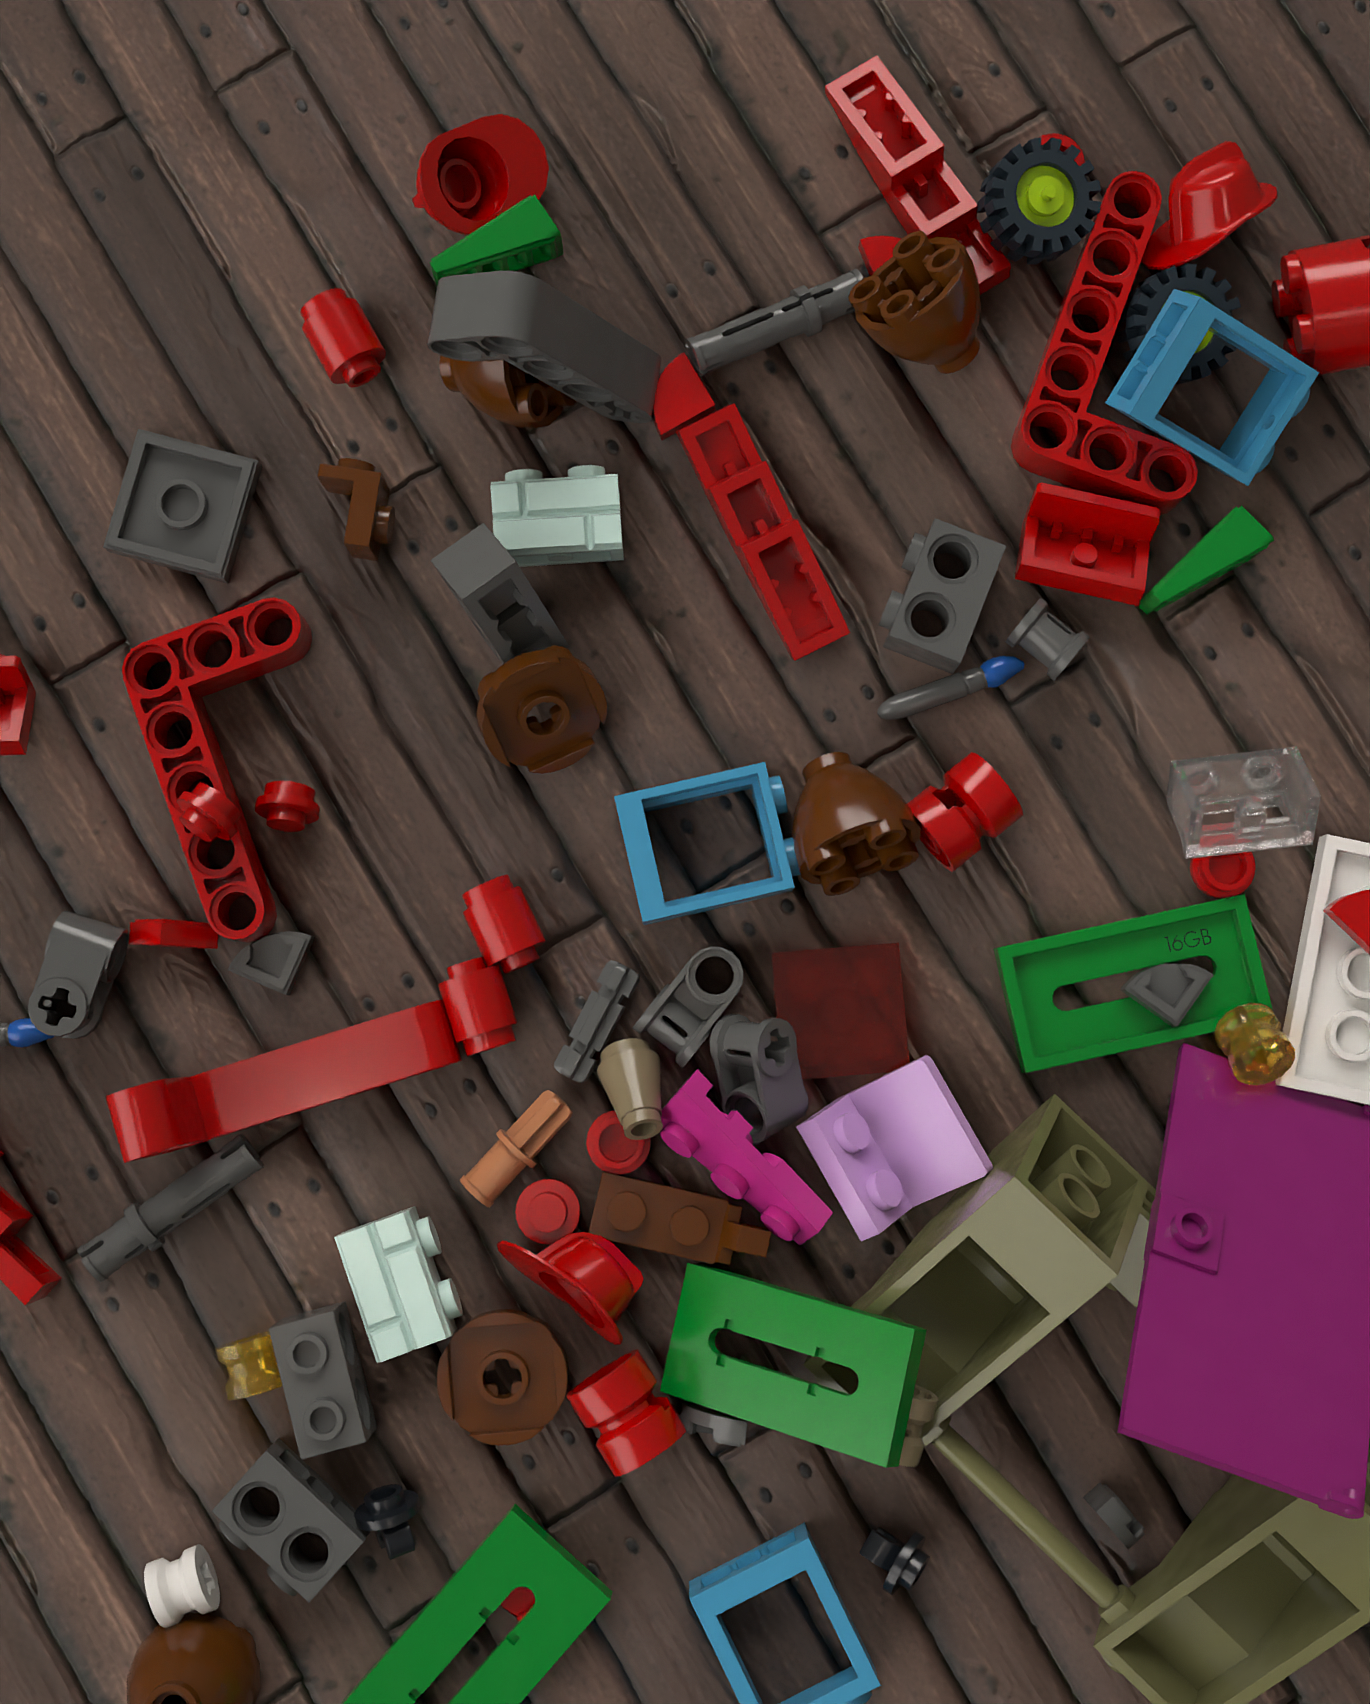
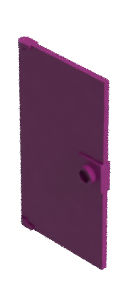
(1258, 1287)

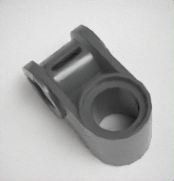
(80, 969)
(689, 1007)
(762, 1076)

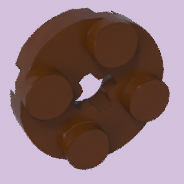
(534, 679)
(476, 1404)

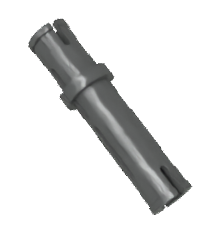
(798, 314)
(150, 1222)

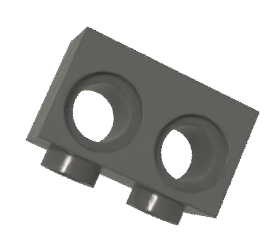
(497, 595)
(952, 600)
(323, 1380)
(305, 1507)

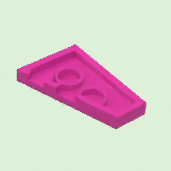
(738, 1169)

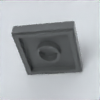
(183, 506)

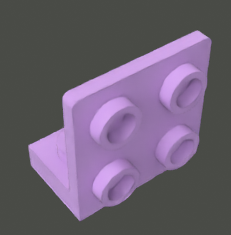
(894, 1146)

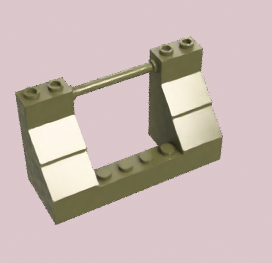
(1257, 1572)

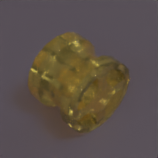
(1254, 1044)
(249, 1365)

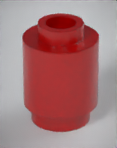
(342, 338)
(503, 924)
(478, 1006)

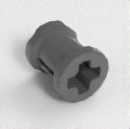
(1047, 639)

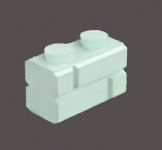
(558, 517)
(399, 1283)

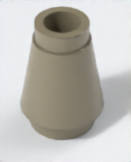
(633, 1086)

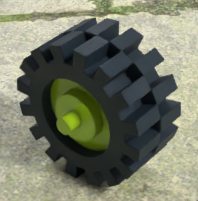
(1039, 201)
(1151, 297)

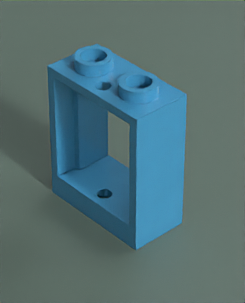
(1165, 356)
(769, 803)
(759, 1571)

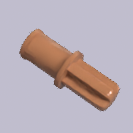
(517, 1147)

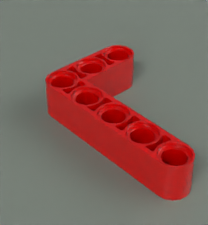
(1083, 356)
(202, 755)
(282, 1082)

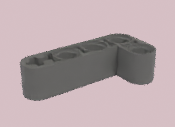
(547, 337)

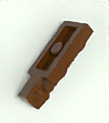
(673, 1220)

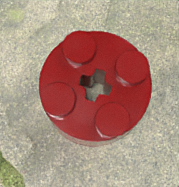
(1327, 304)

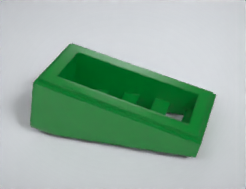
(506, 243)
(1226, 546)

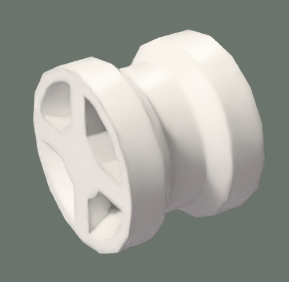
(181, 1586)

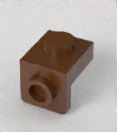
(369, 517)

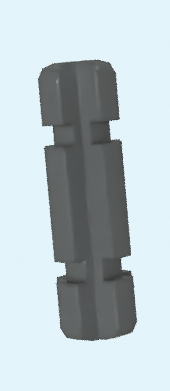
(597, 1021)

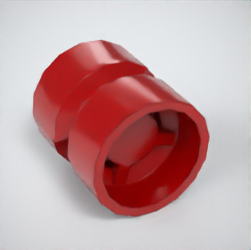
(965, 809)
(626, 1412)

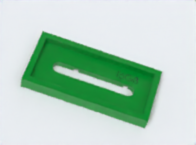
(1056, 1037)
(877, 1348)
(509, 1557)

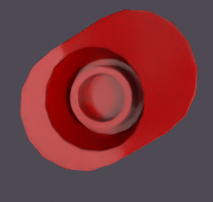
(480, 172)
(1206, 205)
(585, 1275)

